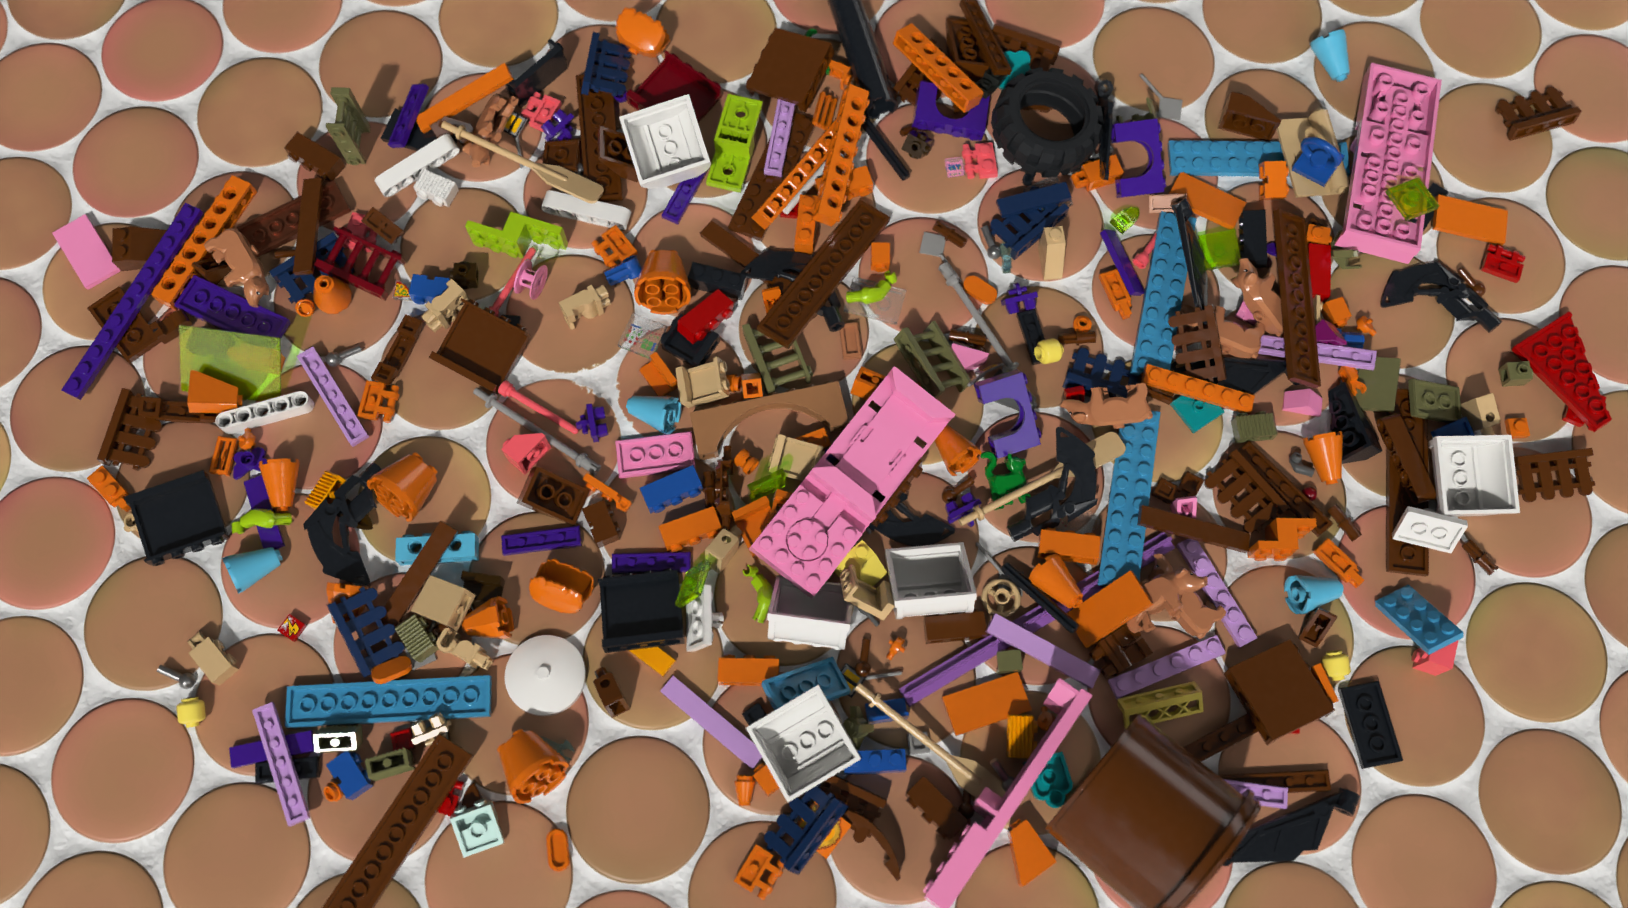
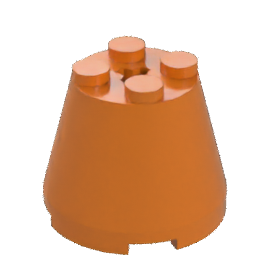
(662, 283)
(404, 485)
(531, 766)

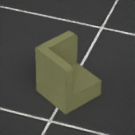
(1009, 661)

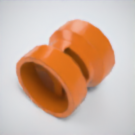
(746, 461)

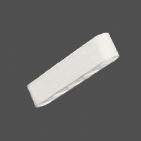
(410, 168)
(577, 209)
(256, 410)

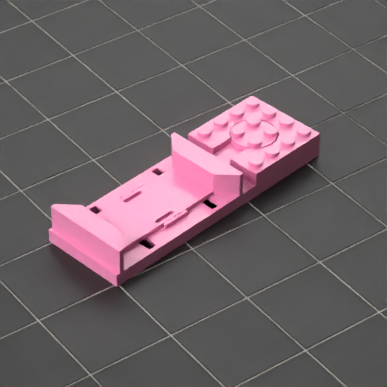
(1392, 141)
(837, 501)
(997, 811)

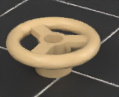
(1007, 594)

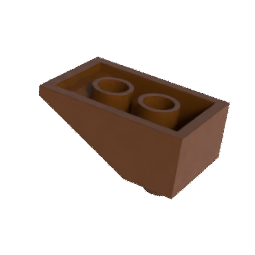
(1248, 118)
(615, 154)
(134, 246)
(552, 496)

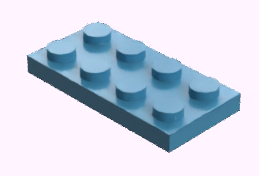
(1419, 619)
(794, 683)

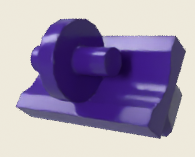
(563, 120)
(1011, 303)
(594, 414)
(955, 513)

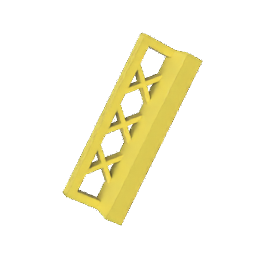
(1162, 700)

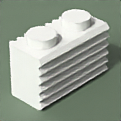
(435, 188)

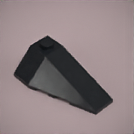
(1347, 416)

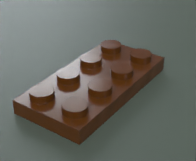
(138, 337)

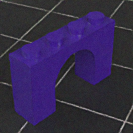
(928, 117)
(1147, 134)
(1024, 432)

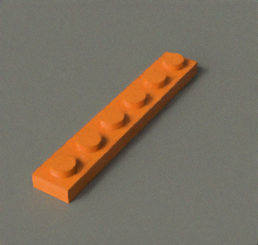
(1197, 389)

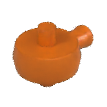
(1365, 325)
(247, 440)
(896, 647)
(1045, 719)

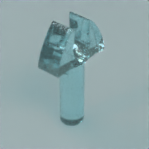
(1006, 259)
(567, 745)

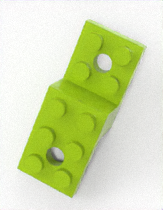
(734, 143)
(517, 235)

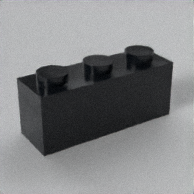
(1254, 237)
(712, 278)

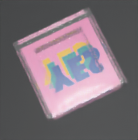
(955, 167)

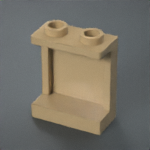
(702, 383)
(794, 457)
(866, 597)
(443, 602)

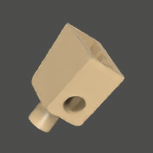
(1481, 413)
(723, 548)

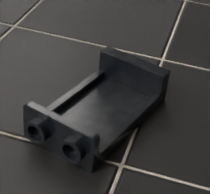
(539, 74)

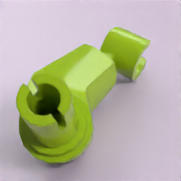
(873, 294)
(260, 517)
(764, 592)

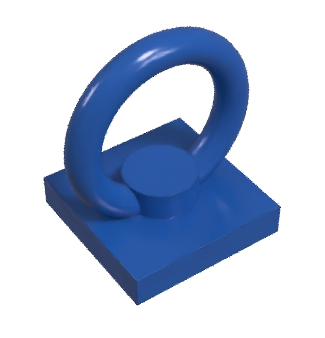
(1317, 160)

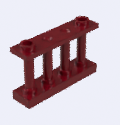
(360, 281)

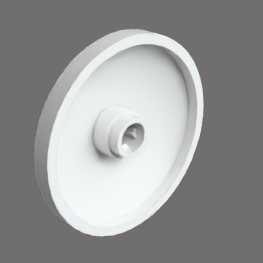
(545, 675)

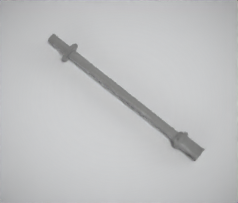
(953, 280)
(581, 459)

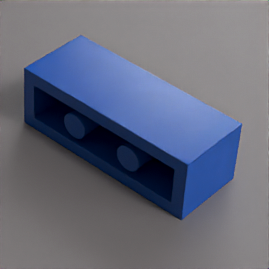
(672, 489)
(878, 762)

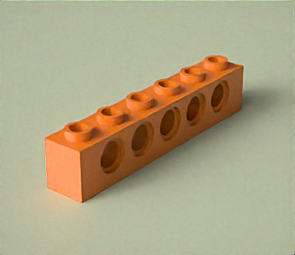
(938, 67)

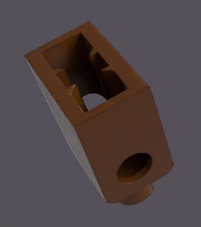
(610, 692)

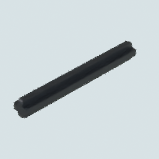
(885, 149)
(1039, 597)

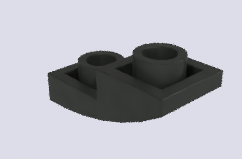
(990, 82)

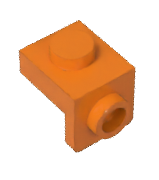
(840, 71)
(1318, 234)
(770, 297)

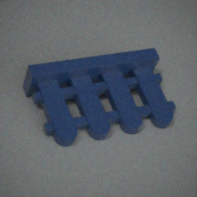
(604, 72)
(1030, 235)
(284, 270)
(1077, 377)
(383, 632)
(812, 835)

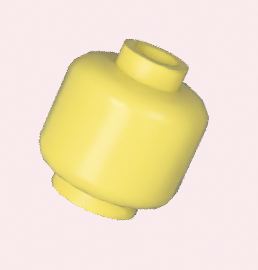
(1048, 351)
(1336, 665)
(191, 711)

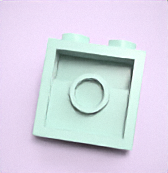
(476, 827)

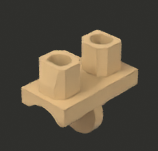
(421, 733)

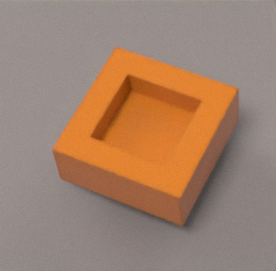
(1517, 427)

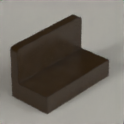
(483, 585)

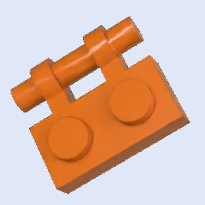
(618, 244)
(372, 401)
(753, 869)

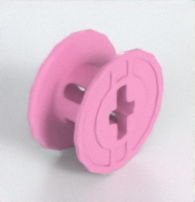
(524, 276)

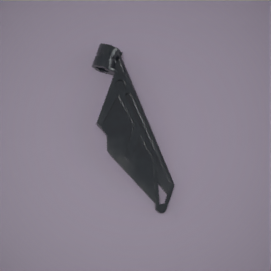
(1107, 107)
(1193, 253)
(1244, 373)
(1293, 832)

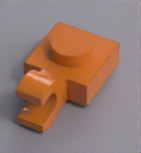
(1350, 376)

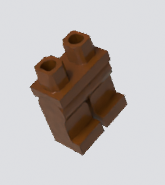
(1114, 654)

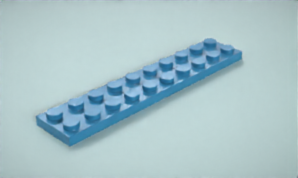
(1228, 157)
(1161, 297)
(1129, 490)
(388, 701)

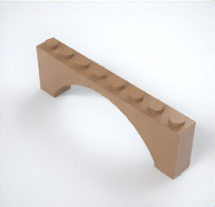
(820, 402)

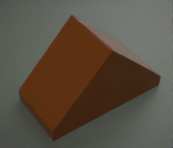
(211, 270)
(1317, 626)

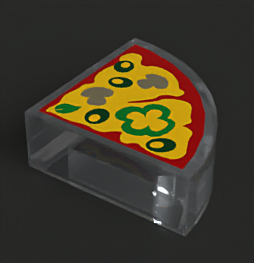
(401, 291)

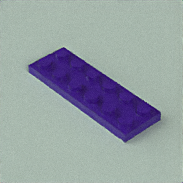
(229, 310)

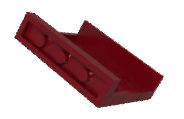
(673, 80)

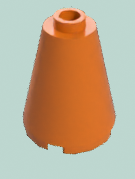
(331, 294)
(956, 451)
(1326, 455)
(280, 481)
(1057, 581)

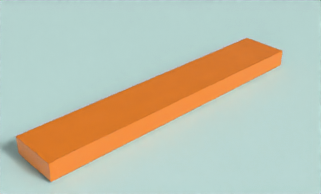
(465, 97)

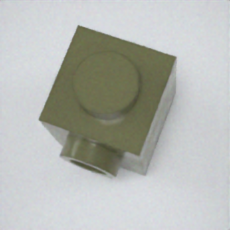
(1515, 373)

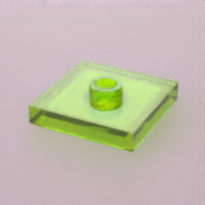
(1412, 199)
(1220, 249)
(767, 485)
(693, 583)

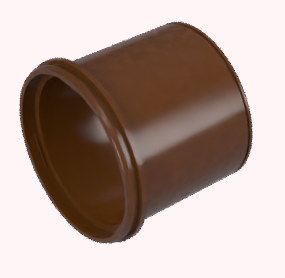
(1153, 820)

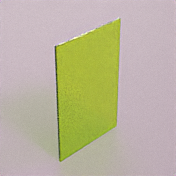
(233, 357)

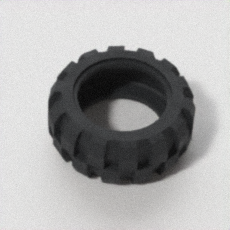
(1055, 91)

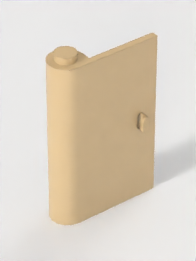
(1291, 134)

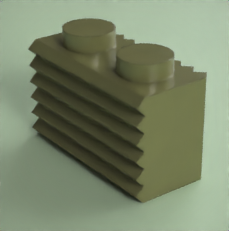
(1254, 427)
(417, 637)
(338, 738)
(389, 764)

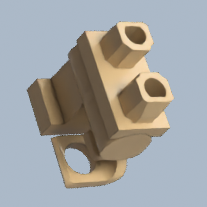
(585, 303)
(444, 307)
(472, 654)

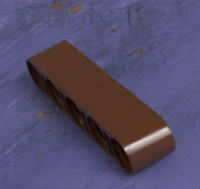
(1406, 459)

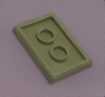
(1380, 385)
(1434, 401)

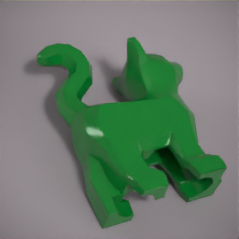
(1005, 483)

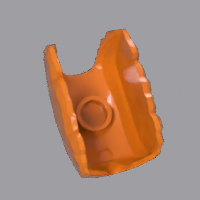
(641, 33)
(561, 586)

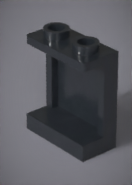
(680, 347)

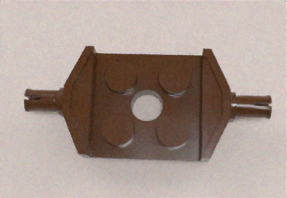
(722, 502)

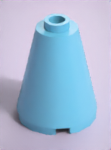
(1333, 54)
(656, 411)
(251, 566)
(1310, 592)

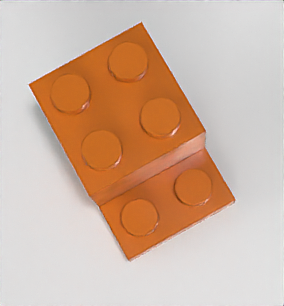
(1281, 538)

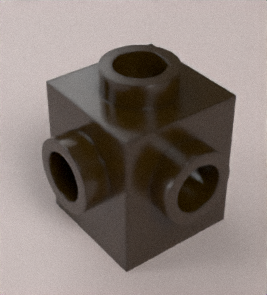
(917, 144)
(465, 274)

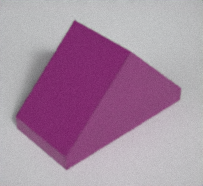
(1328, 334)

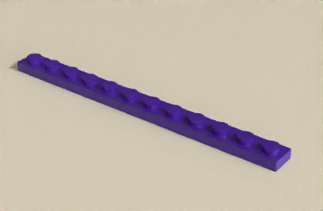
(132, 301)

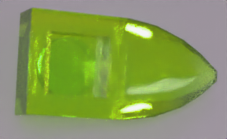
(1125, 219)

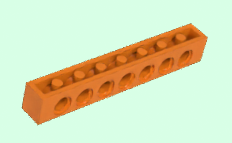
(794, 180)
(233, 208)
(823, 211)

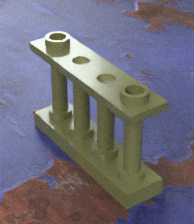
(348, 125)
(764, 368)
(922, 368)

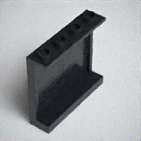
(177, 517)
(640, 611)

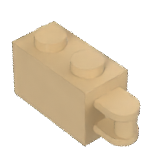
(212, 658)

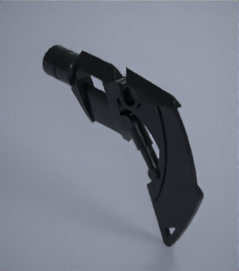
(774, 263)
(1404, 286)
(1079, 460)
(916, 532)
(340, 561)

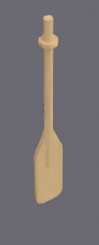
(551, 174)
(1106, 449)
(967, 773)

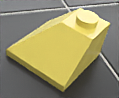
(866, 563)

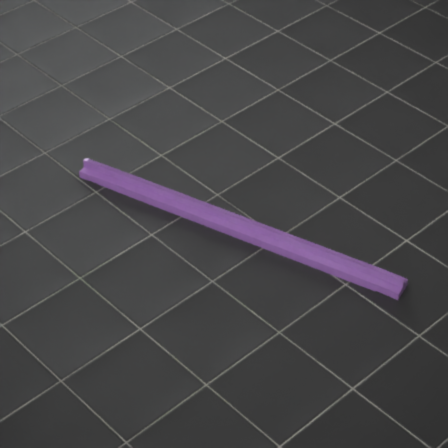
(1031, 621)

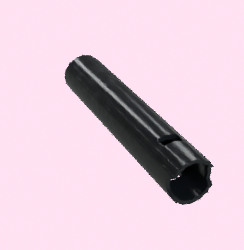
(863, 55)

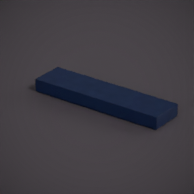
(1033, 199)

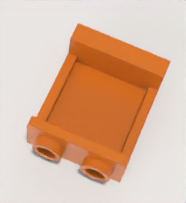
(752, 520)

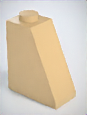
(1052, 252)

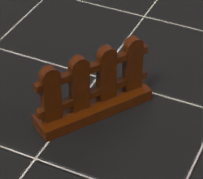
(1036, 48)
(914, 79)
(1544, 120)
(1200, 335)
(116, 435)
(1562, 470)
(1248, 476)
(855, 793)

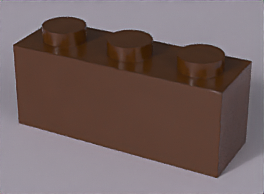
(314, 157)
(954, 627)
(935, 808)

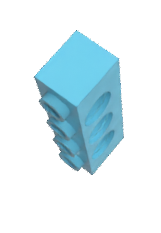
(467, 552)

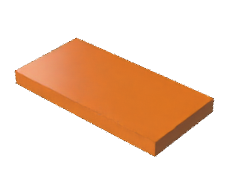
(1209, 201)
(1470, 220)
(1110, 608)
(986, 703)

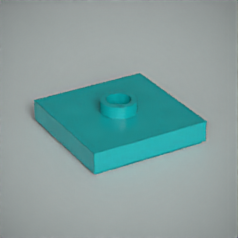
(1195, 412)

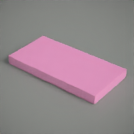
(86, 251)
(654, 454)

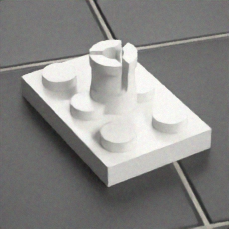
(1429, 529)
(701, 620)

